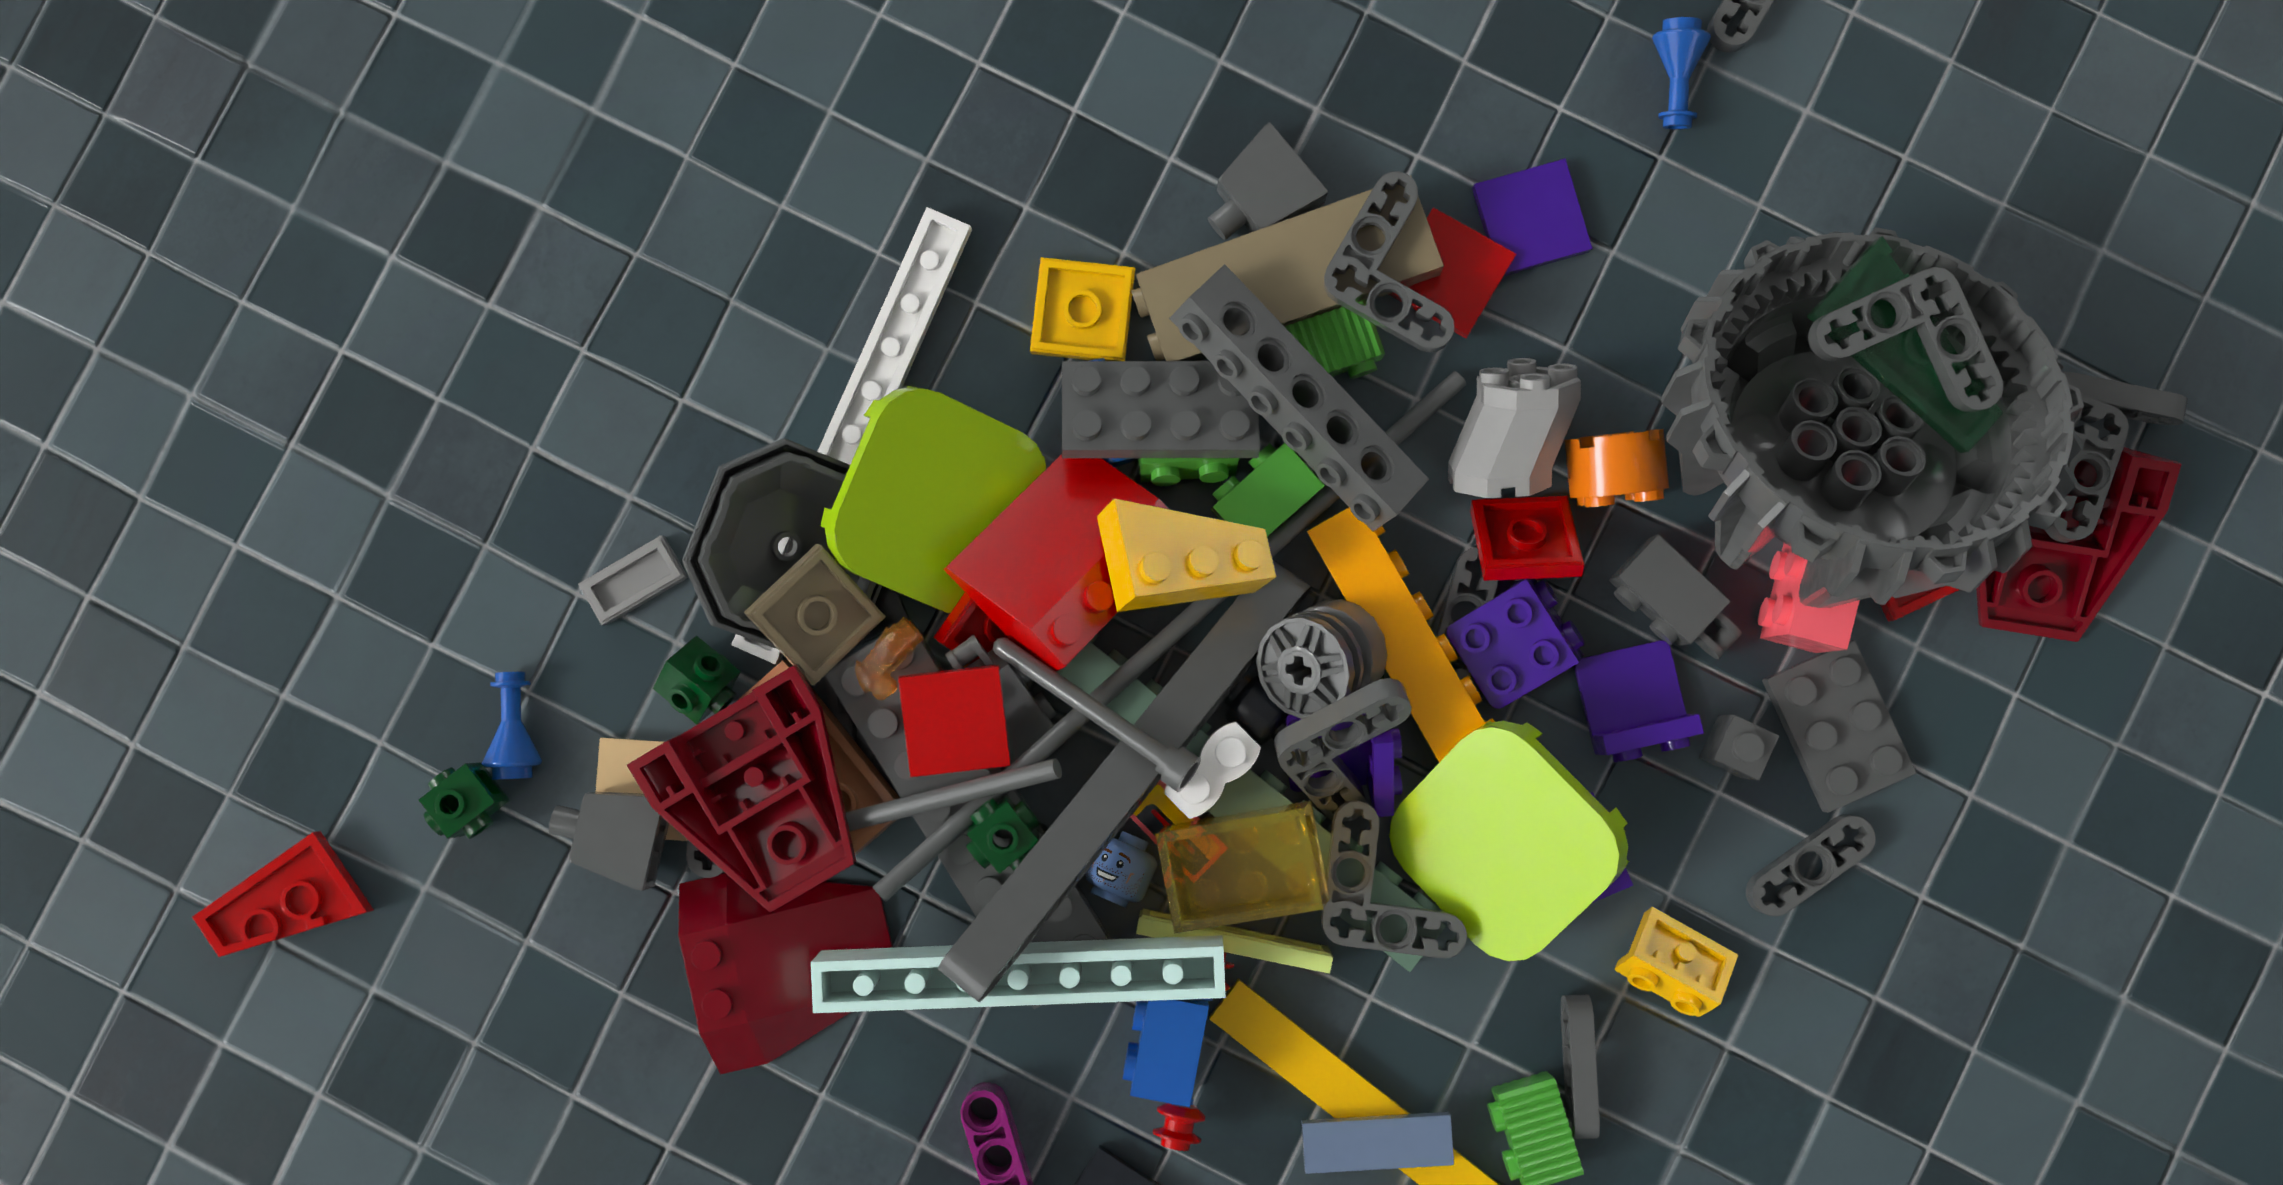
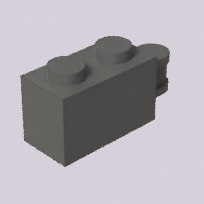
(1674, 597)
(1026, 714)

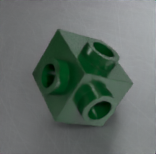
(697, 680)
(462, 801)
(996, 816)

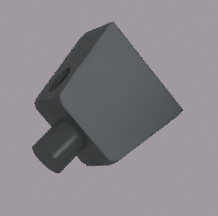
(1265, 186)
(614, 836)

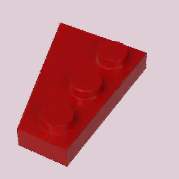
(285, 897)

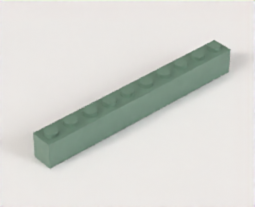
(1257, 792)

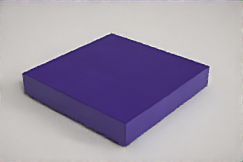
(1533, 215)

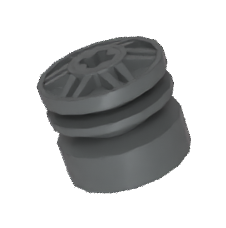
(1320, 656)

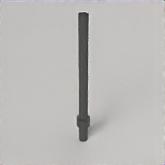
(954, 794)

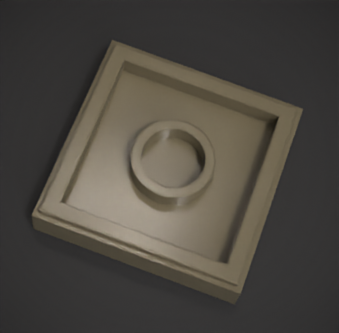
(814, 614)

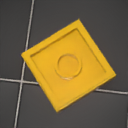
(1082, 310)

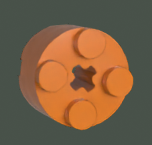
(1616, 466)

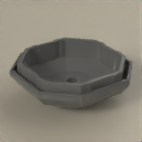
(746, 514)

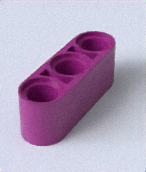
(995, 1131)

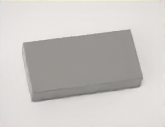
(633, 580)

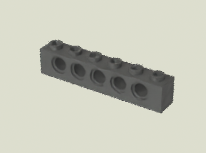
(1323, 422)

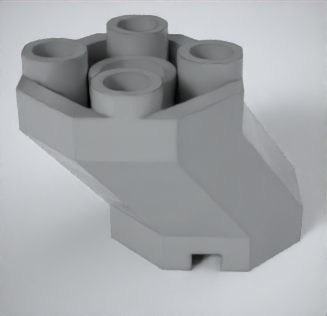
(1514, 429)

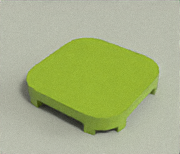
(924, 490)
(1508, 840)

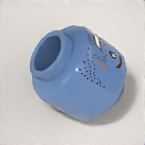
(1122, 870)

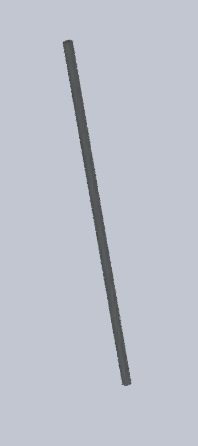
(1150, 653)

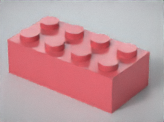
(1797, 625)

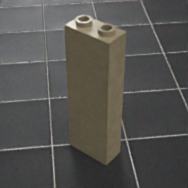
(1286, 267)

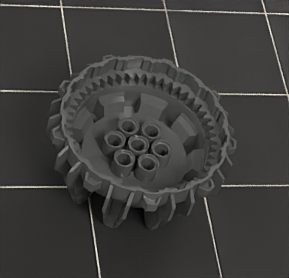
(1838, 458)

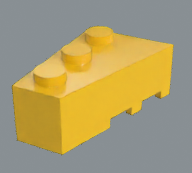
(1179, 557)

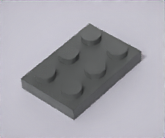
(1839, 727)

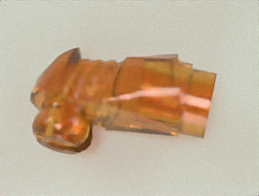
(888, 653)

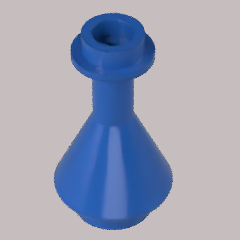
(1680, 49)
(511, 749)

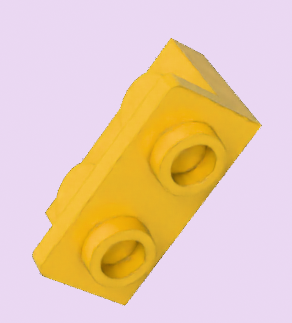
(1677, 964)

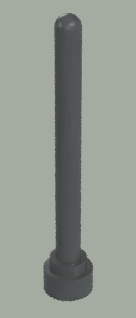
(1173, 764)

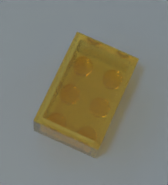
(1243, 867)

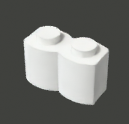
(1224, 758)

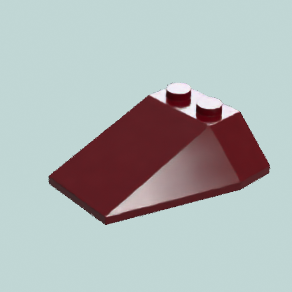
(2064, 585)
(756, 791)
(754, 965)

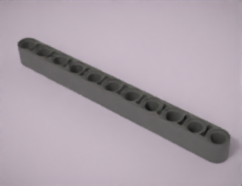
(1116, 789)

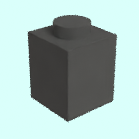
(1739, 747)

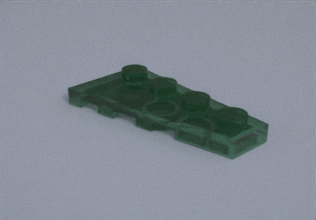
(1902, 359)

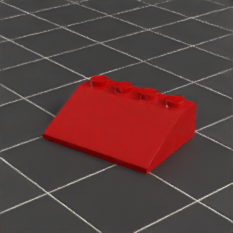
(1044, 560)

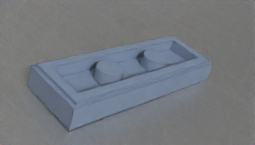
(1377, 1142)

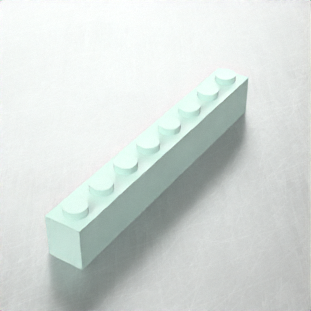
(1040, 975)

